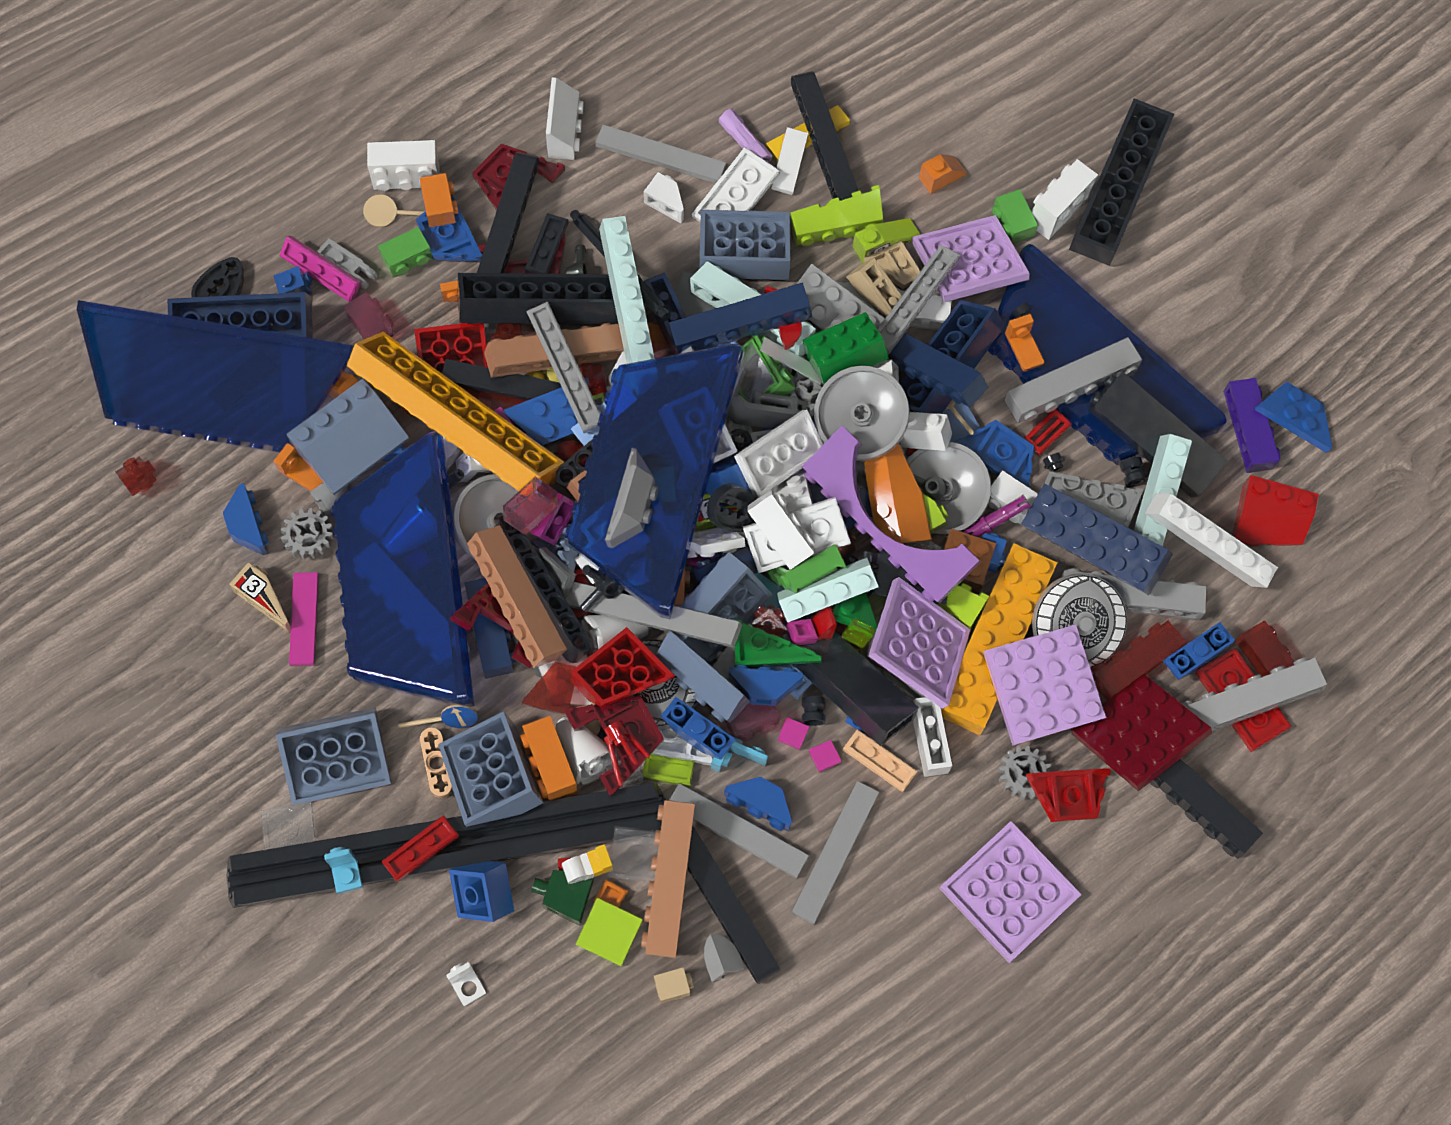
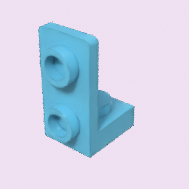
(754, 754)
(344, 870)

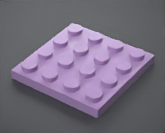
(985, 259)
(919, 643)
(1044, 684)
(1010, 891)

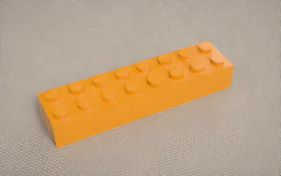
(1001, 623)

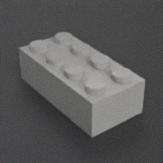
(832, 302)

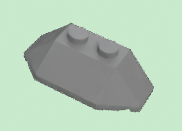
(633, 501)

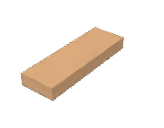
(879, 760)

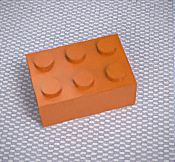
(548, 760)

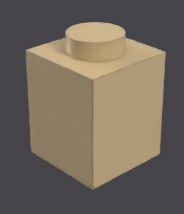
(673, 985)

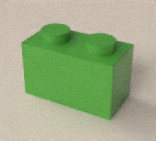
(1015, 216)
(405, 252)

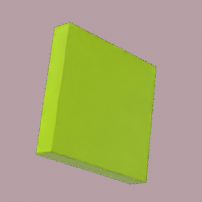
(609, 931)

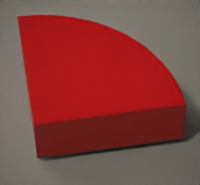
(790, 334)

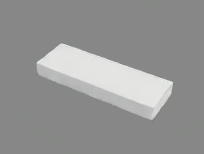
(789, 160)

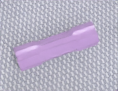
(735, 126)

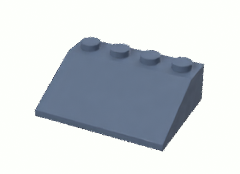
(746, 243)
(347, 436)
(728, 593)
(333, 756)
(490, 771)

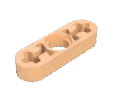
(433, 782)

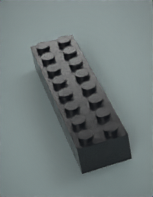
(1121, 182)
(508, 296)

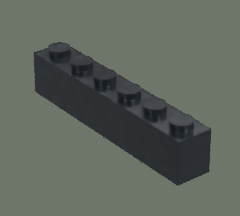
(1207, 808)

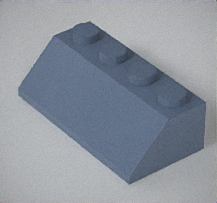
(701, 678)

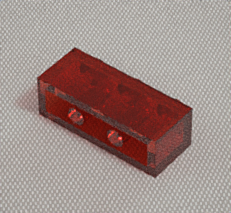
(1264, 649)

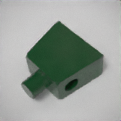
(564, 898)

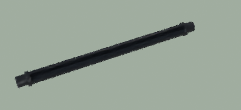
(594, 237)

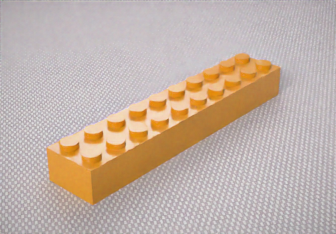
(452, 412)

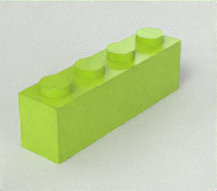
(836, 218)
(965, 605)

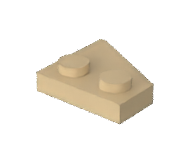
(897, 264)

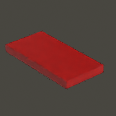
(1232, 669)

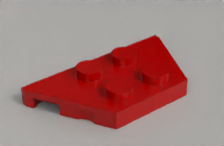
(1070, 793)

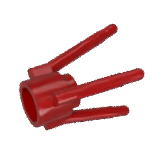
(618, 735)

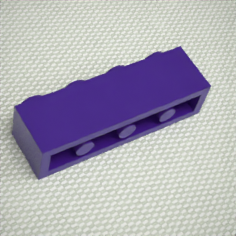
(1251, 427)

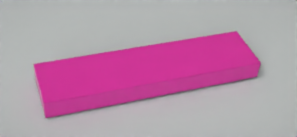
(320, 268)
(304, 619)

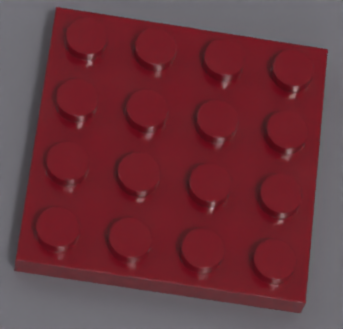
(1142, 732)

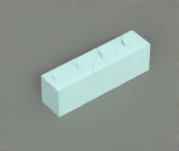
(828, 590)

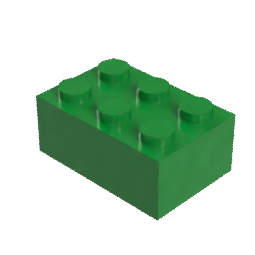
(845, 346)

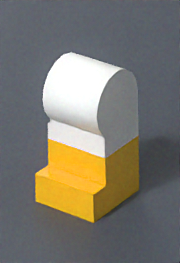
(587, 865)

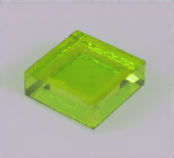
(858, 633)

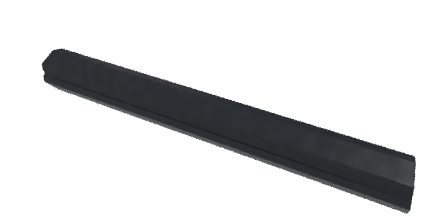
(543, 829)

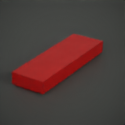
(420, 848)

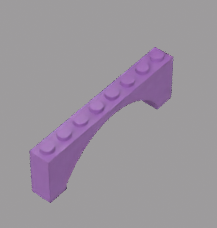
(835, 471)

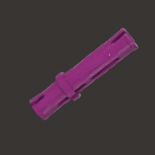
(996, 518)

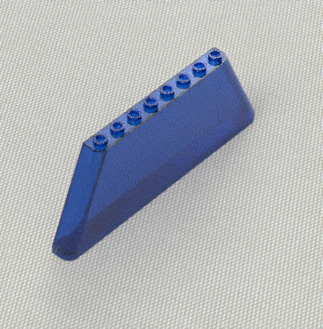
(1075, 325)
(206, 375)
(674, 419)
(403, 578)

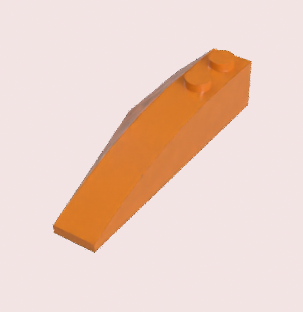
(897, 498)

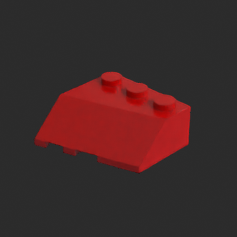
(453, 342)
(1273, 513)
(619, 670)

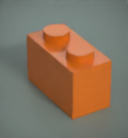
(437, 200)

